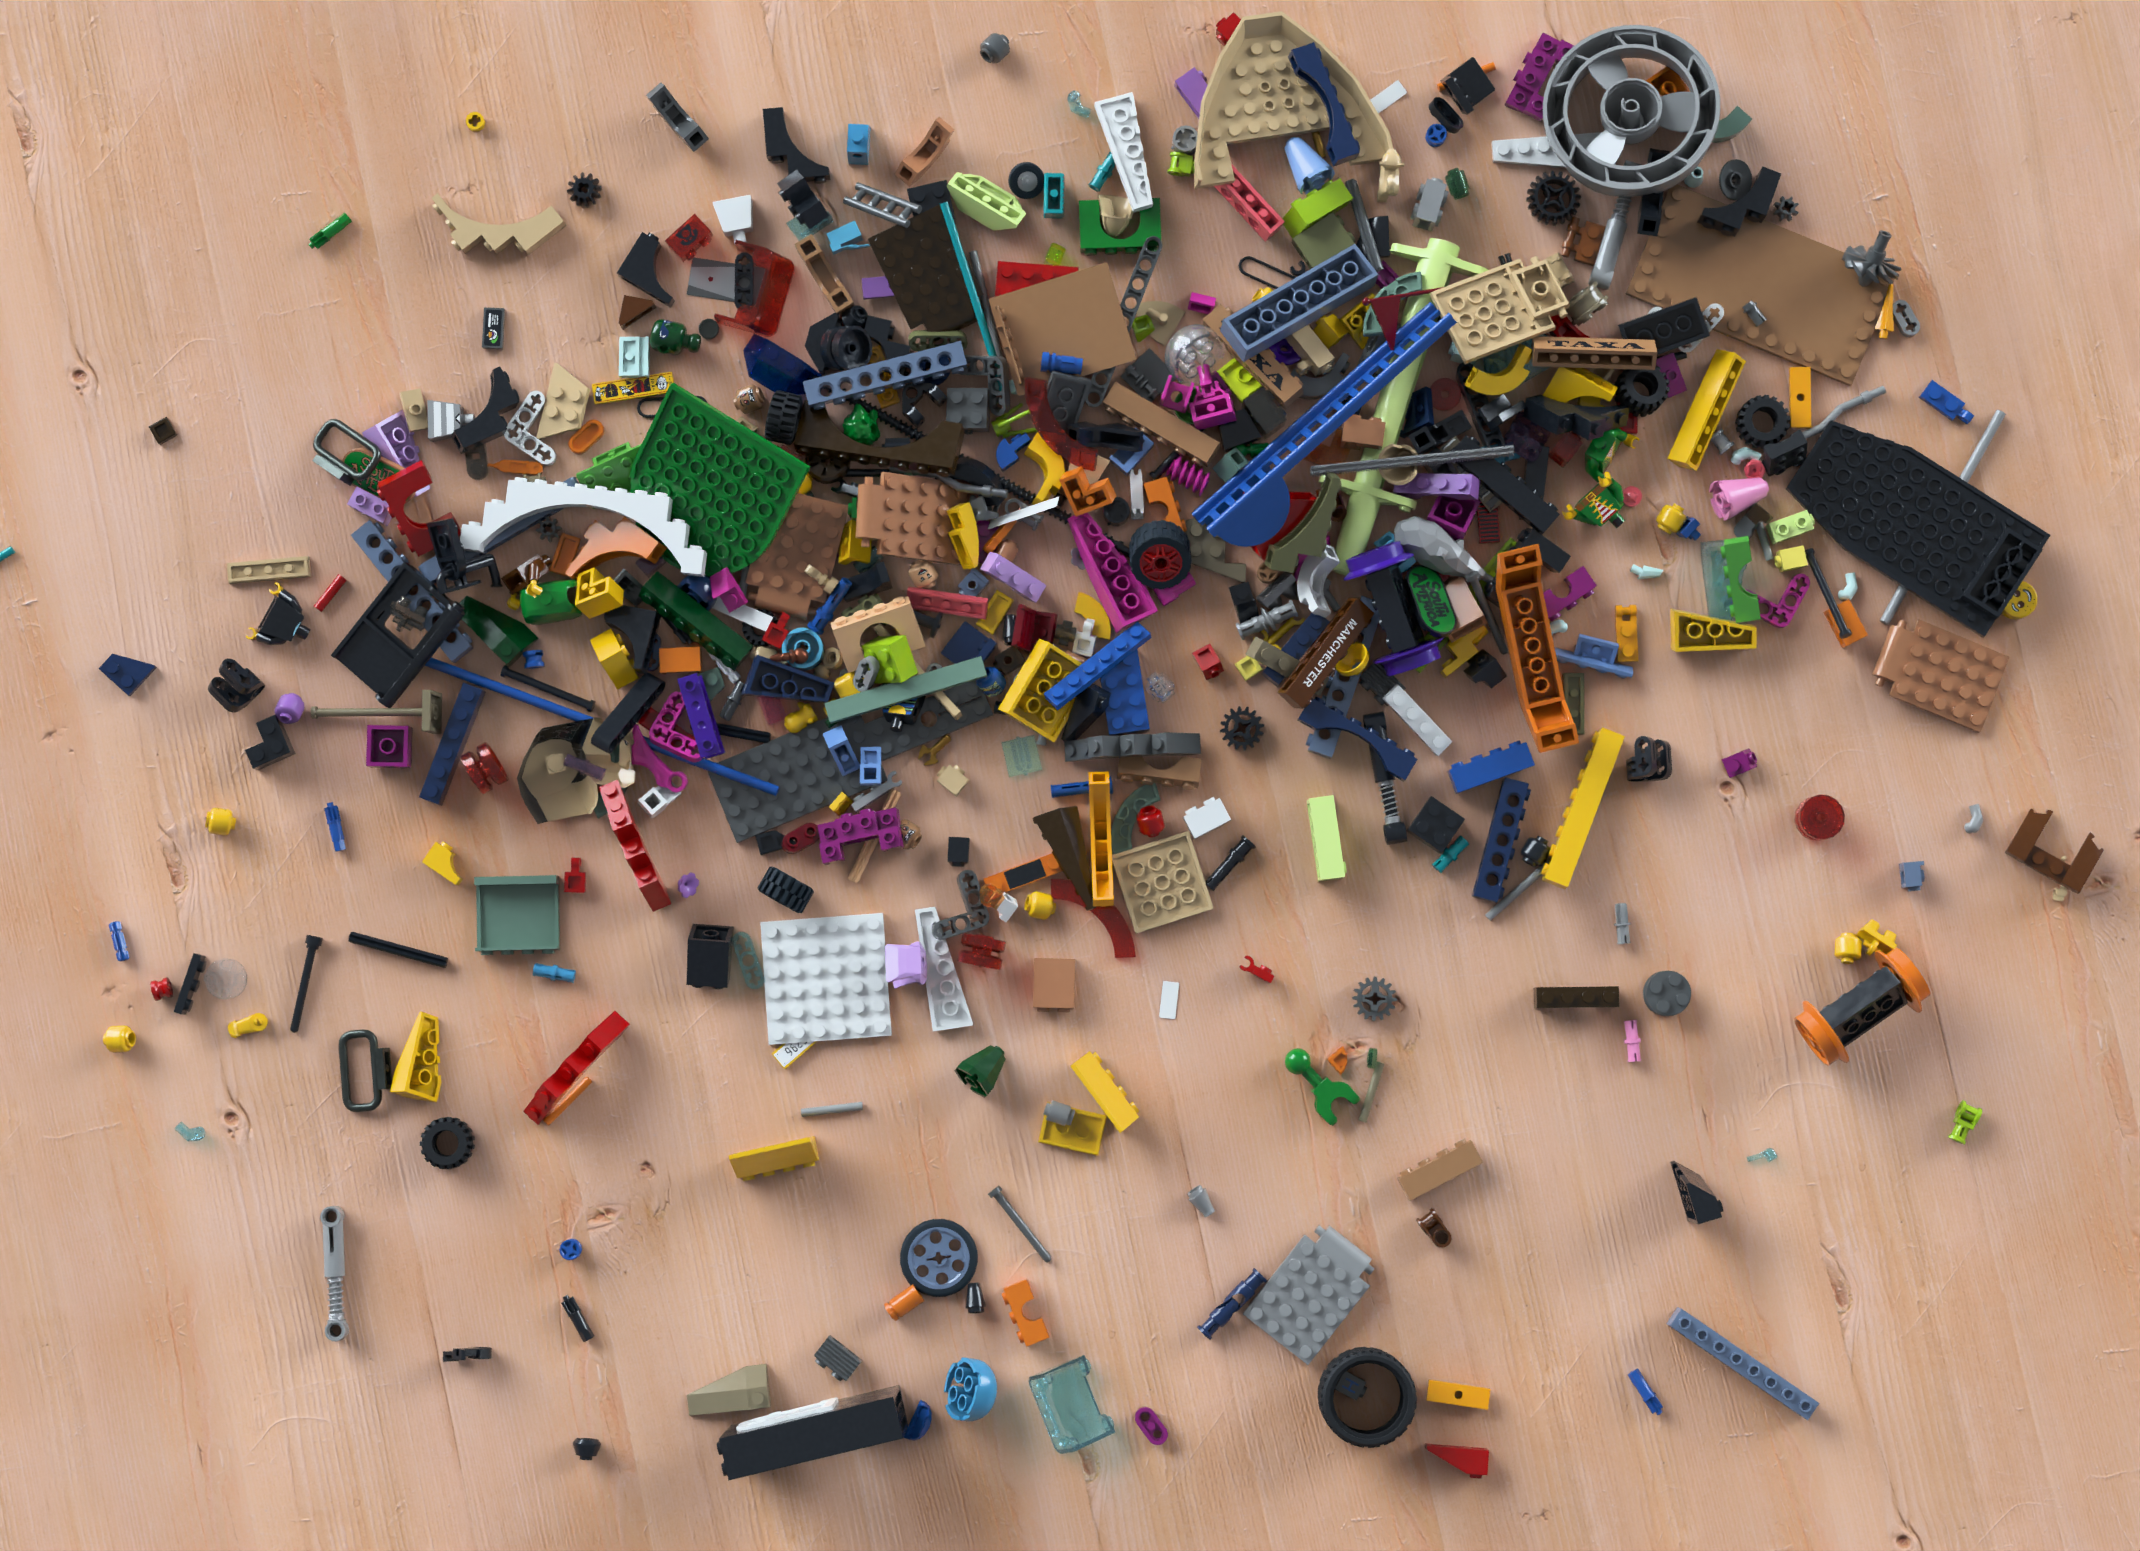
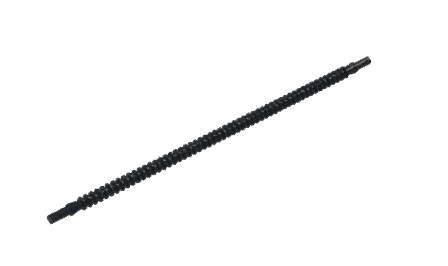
(1011, 487)

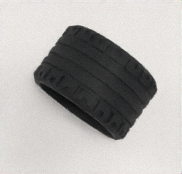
(1394, 1427)

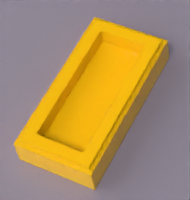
(997, 609)

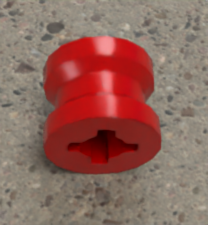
(161, 989)

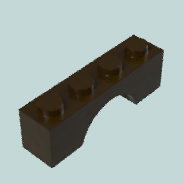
(1576, 997)

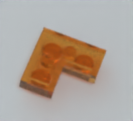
(1329, 455)

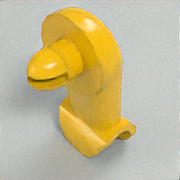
(253, 1023)

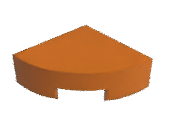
(1339, 1060)

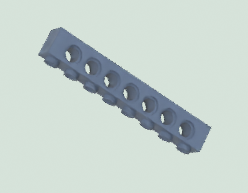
(953, 351)
(364, 538)
(1327, 747)
(1742, 1363)

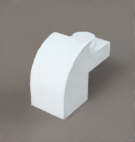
(657, 800)

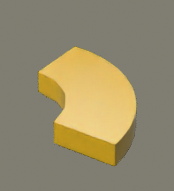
(1092, 609)

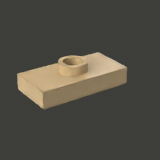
(414, 410)

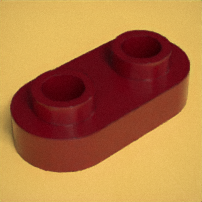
(801, 837)

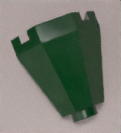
(982, 1069)

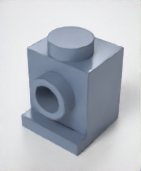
(975, 576)
(1911, 875)

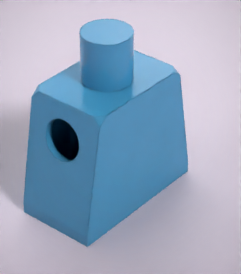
(858, 143)

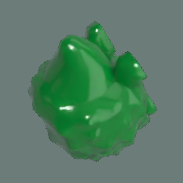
(861, 425)

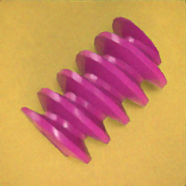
(1188, 475)

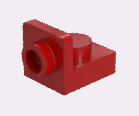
(1208, 662)

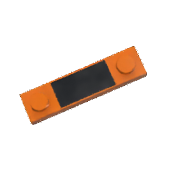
(1025, 873)

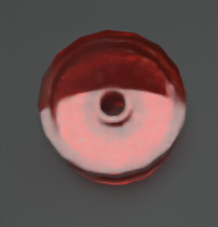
(483, 769)
(1831, 816)
(981, 951)

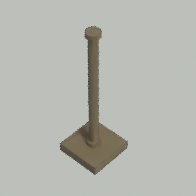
(430, 712)

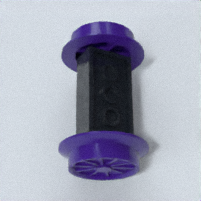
(1394, 608)

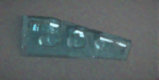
(1715, 580)

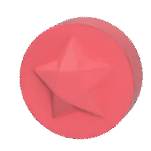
(1754, 469)
(1632, 496)

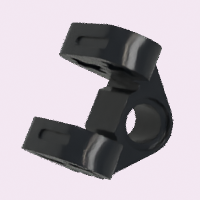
(908, 404)
(237, 686)
(1647, 761)

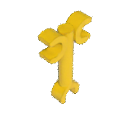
(1281, 631)

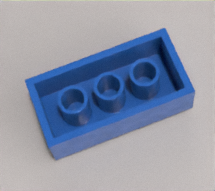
(1127, 703)

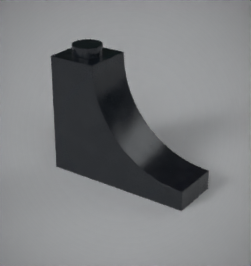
(640, 268)
(869, 583)
(640, 627)

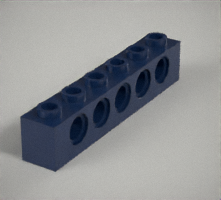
(1481, 888)

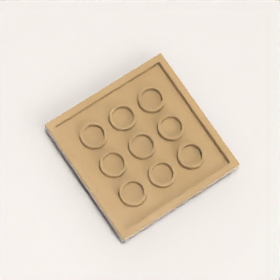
(1162, 882)

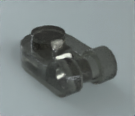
(477, 468)

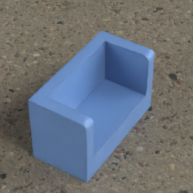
(1128, 460)

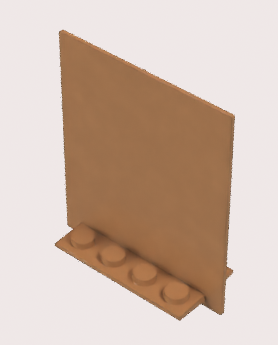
(1065, 317)

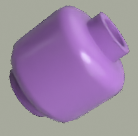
(289, 708)

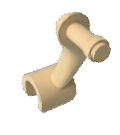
(2059, 894)

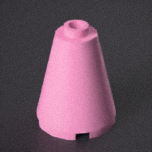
(1736, 495)

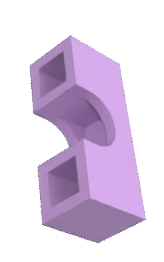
(1013, 576)

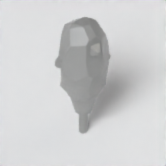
(1436, 548)

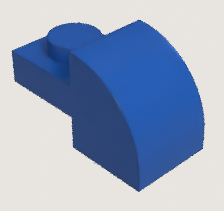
(1006, 452)

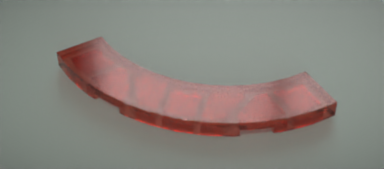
(1051, 431)
(1108, 915)

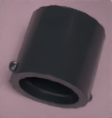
(1116, 512)

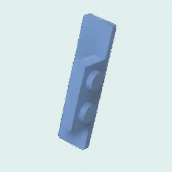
(1595, 654)

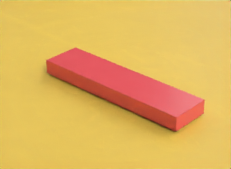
(948, 603)

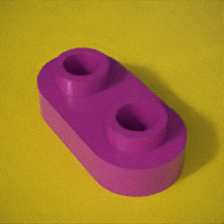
(1151, 1425)

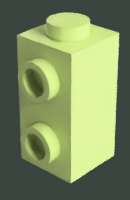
(1790, 527)

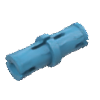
(554, 973)

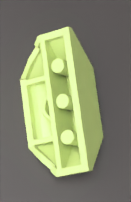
(985, 202)

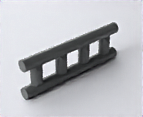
(877, 197)

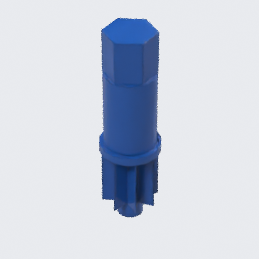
(335, 827)
(1645, 1391)

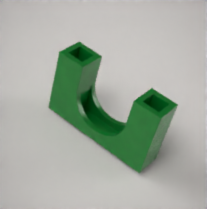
(1095, 240)

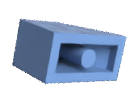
(841, 750)

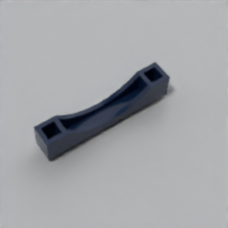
(1308, 66)
(1395, 761)

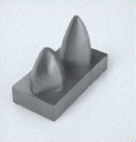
(1284, 585)

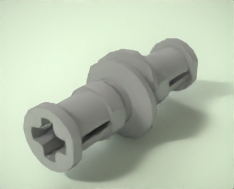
(1267, 620)

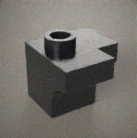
(1485, 668)

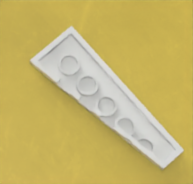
(1532, 150)
(943, 986)

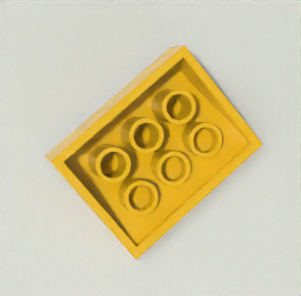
(1026, 697)
(1104, 1091)
(774, 1157)

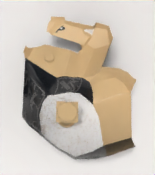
(559, 791)

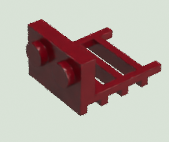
(1032, 626)

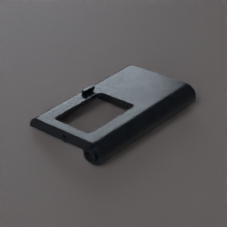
(379, 654)

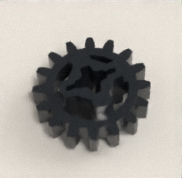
(1237, 720)

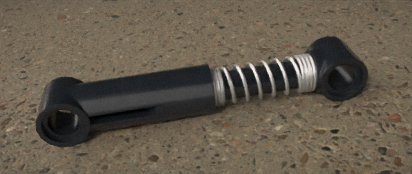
(1394, 829)

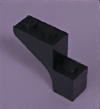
(881, 331)
(1107, 436)

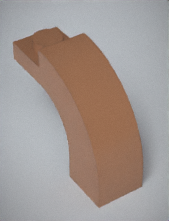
(926, 153)

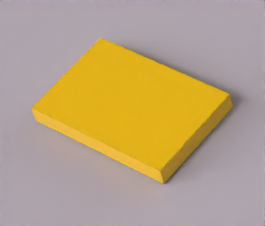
(1081, 1136)

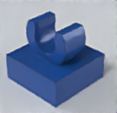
(1689, 529)

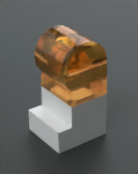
(999, 900)

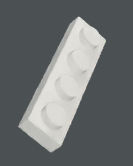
(1417, 720)

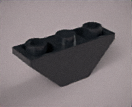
(814, 339)

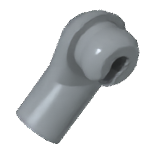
(1976, 821)

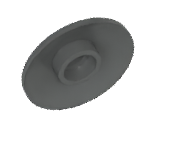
(1735, 179)

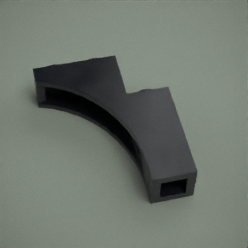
(781, 148)
(1651, 205)
(1752, 206)
(489, 423)

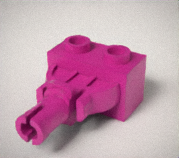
(1212, 405)

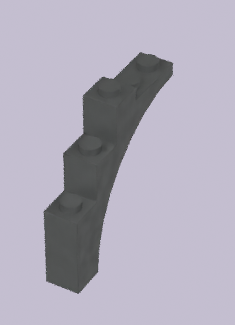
(1132, 746)

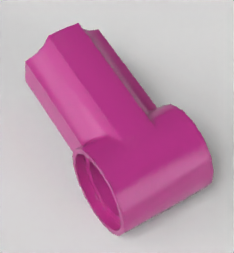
(1168, 595)

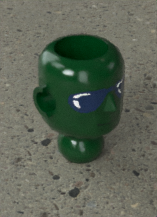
(672, 337)

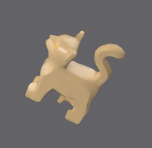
(1389, 175)

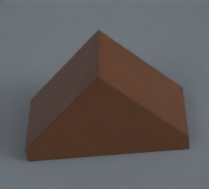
(634, 309)

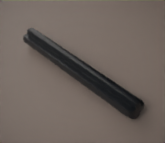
(398, 949)

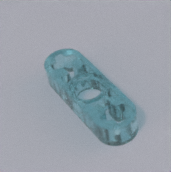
(749, 943)

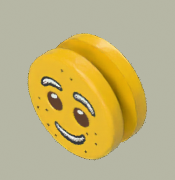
(2022, 602)

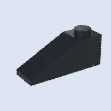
(1085, 711)

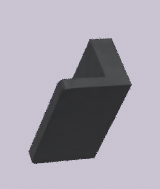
(1500, 411)

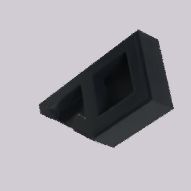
(770, 842)

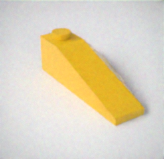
(417, 1068)

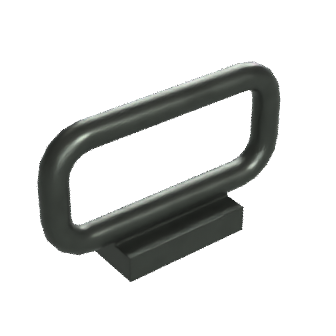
(336, 466)
(380, 1070)

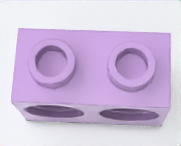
(370, 505)

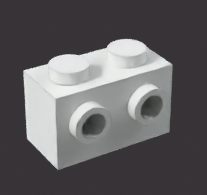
(1206, 818)

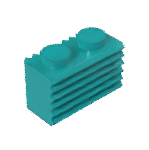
(1054, 195)

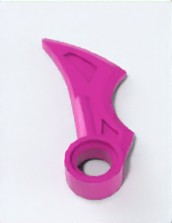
(643, 755)

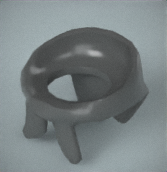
(982, 511)

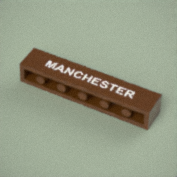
(1326, 653)

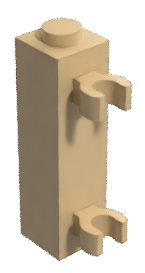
(1312, 352)

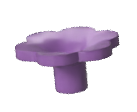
(687, 885)

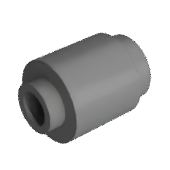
(1059, 1113)

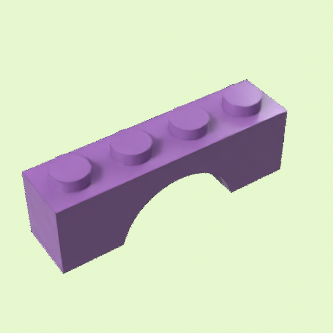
(1449, 485)

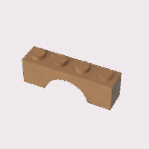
(824, 274)
(1184, 773)

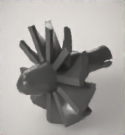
(1872, 262)

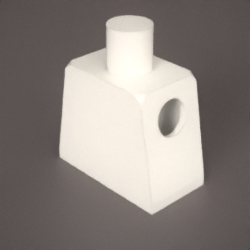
(735, 216)

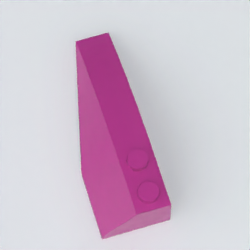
(1111, 575)

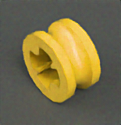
(480, 125)

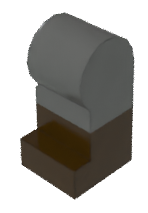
(1751, 521)

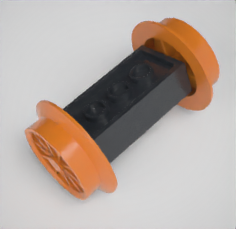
(1862, 1007)

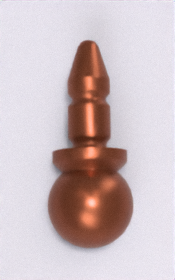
(798, 656)

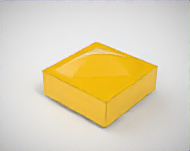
(841, 804)

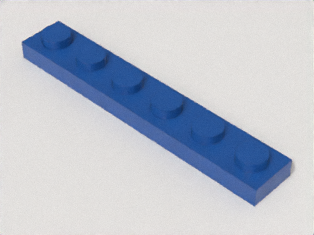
(1097, 665)

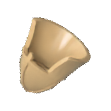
(1115, 214)
(1400, 475)

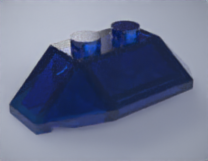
(776, 367)

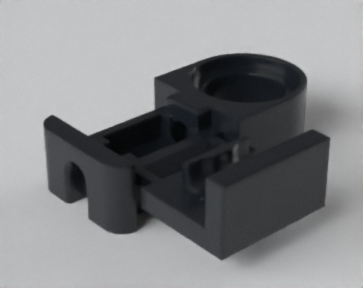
(470, 1352)

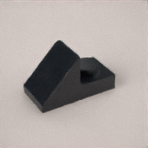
(1243, 602)

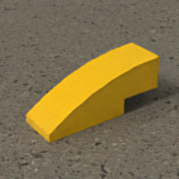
(964, 535)

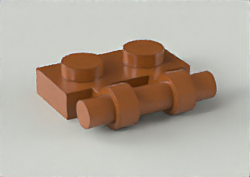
(1589, 242)

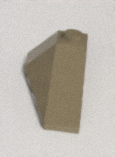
(735, 1392)

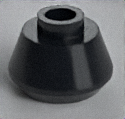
(855, 316)
(586, 1447)

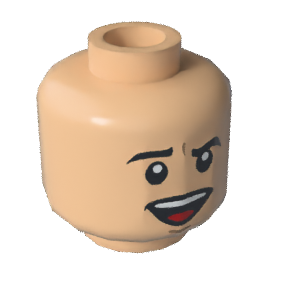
(923, 574)

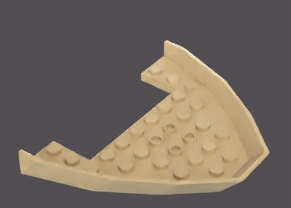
(1261, 98)

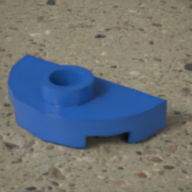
(920, 1422)

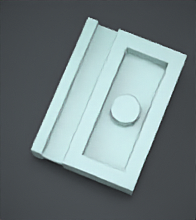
(634, 357)

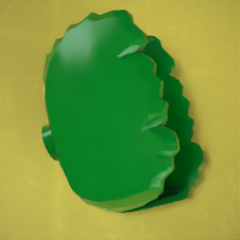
(550, 605)

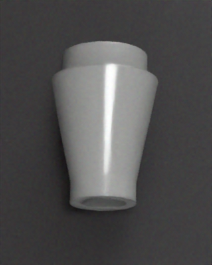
(1200, 1199)

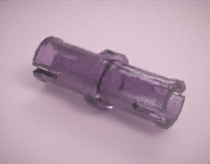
(584, 767)

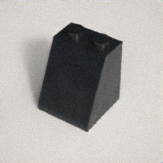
(709, 956)

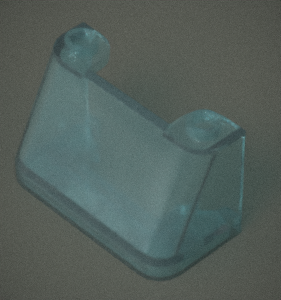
(1069, 1406)

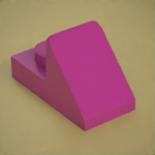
(726, 587)

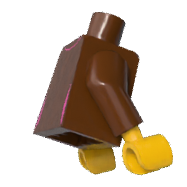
(524, 575)

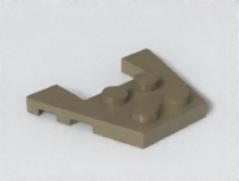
(1209, 552)

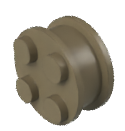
(1586, 302)

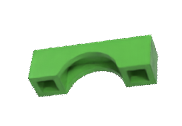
(1737, 555)

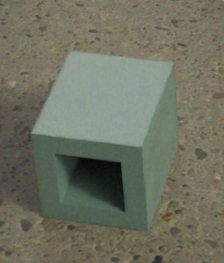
(1230, 464)

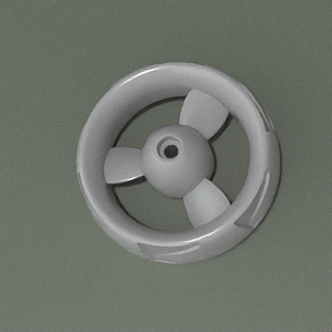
(1632, 110)

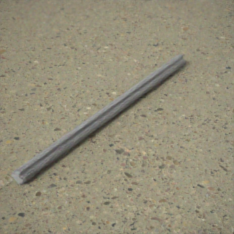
(1412, 460)

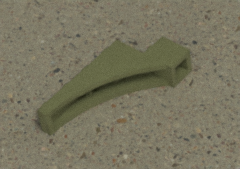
(1310, 533)

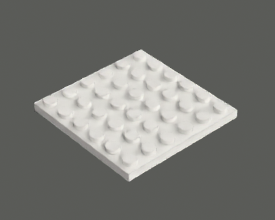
(825, 978)

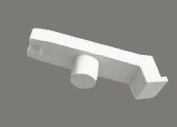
(1136, 492)

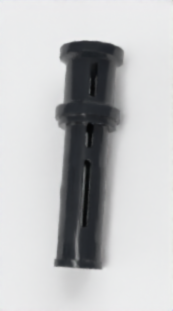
(1236, 855)

